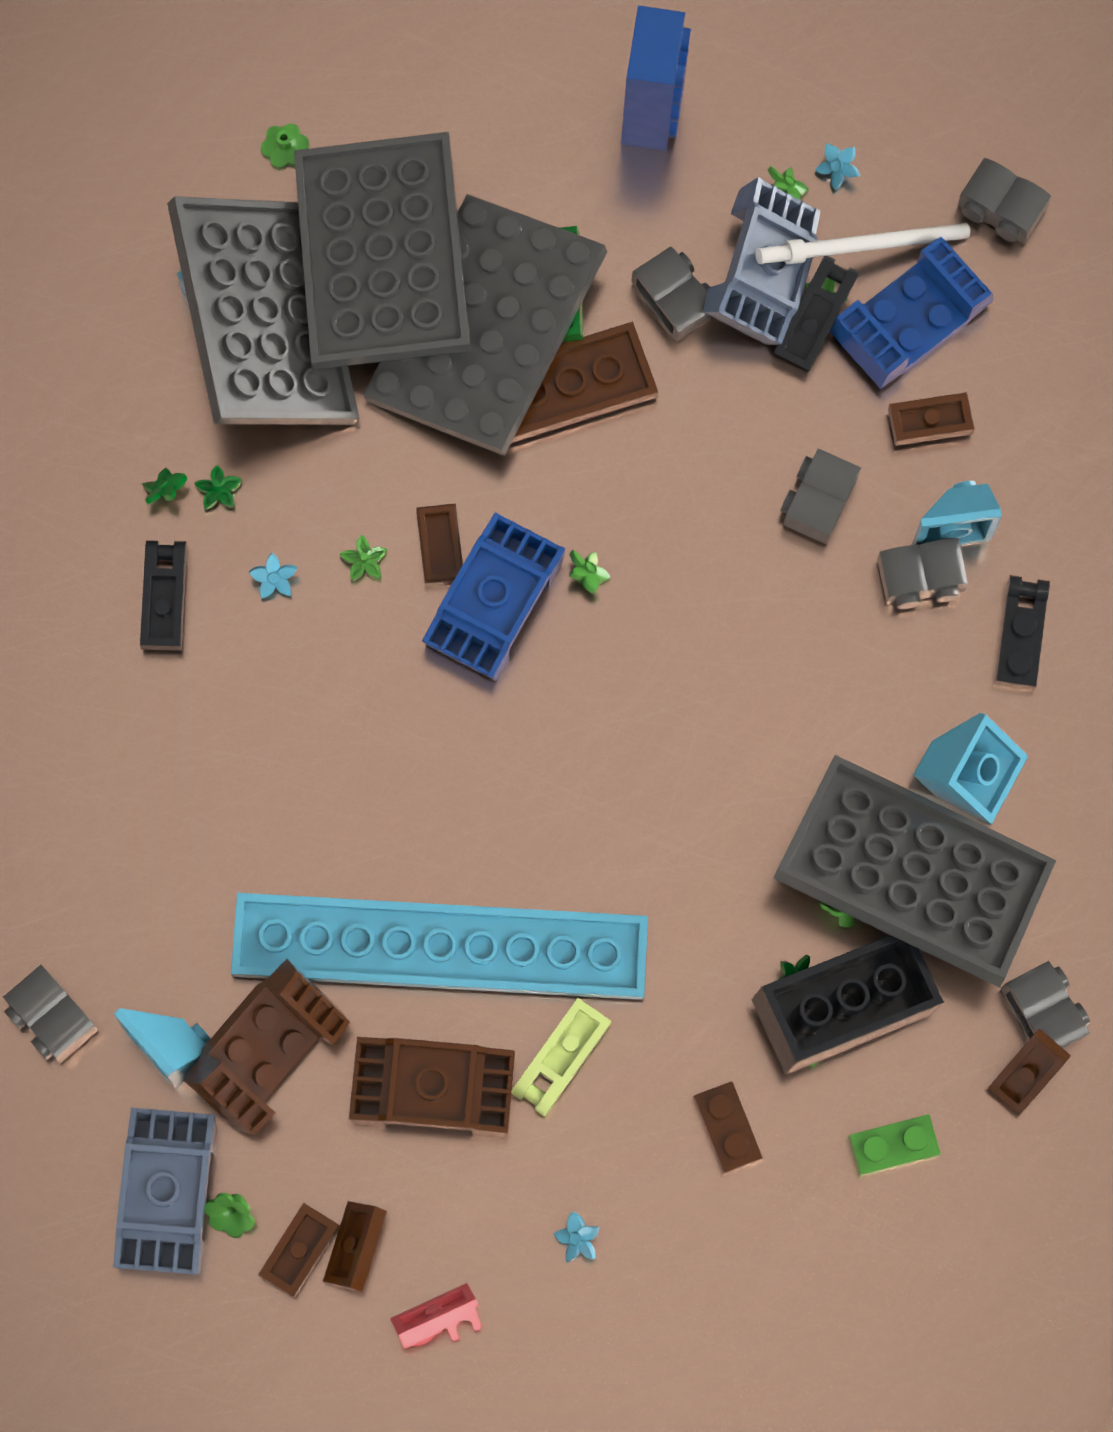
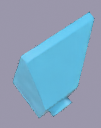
(961, 513)
(972, 767)
(165, 1041)

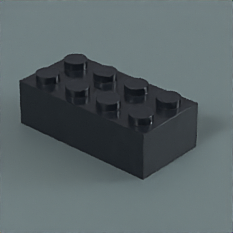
(846, 1001)

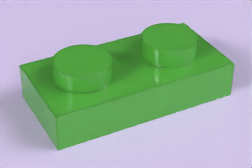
(894, 1145)

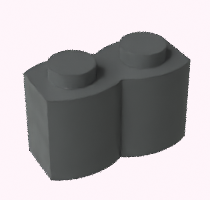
(1003, 201)
(672, 292)
(821, 495)
(922, 573)
(1042, 1002)
(49, 1014)

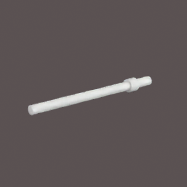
(797, 251)

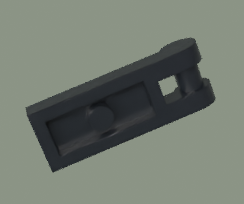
(816, 314)
(163, 596)
(1021, 634)

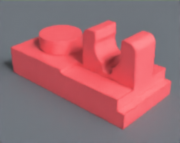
(424, 1321)

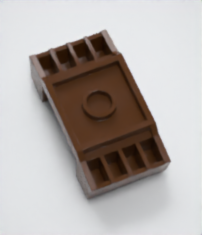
(263, 1045)
(432, 1085)

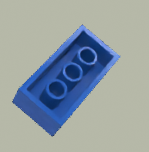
(655, 78)

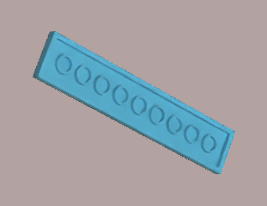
(442, 945)

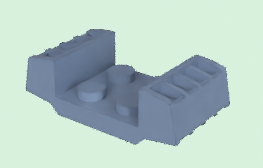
(767, 295)
(164, 1191)

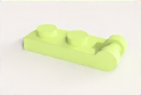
(562, 1055)

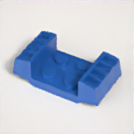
(912, 314)
(493, 596)

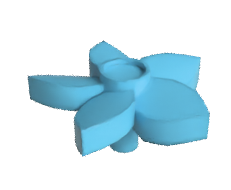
(838, 164)
(273, 576)
(578, 1237)

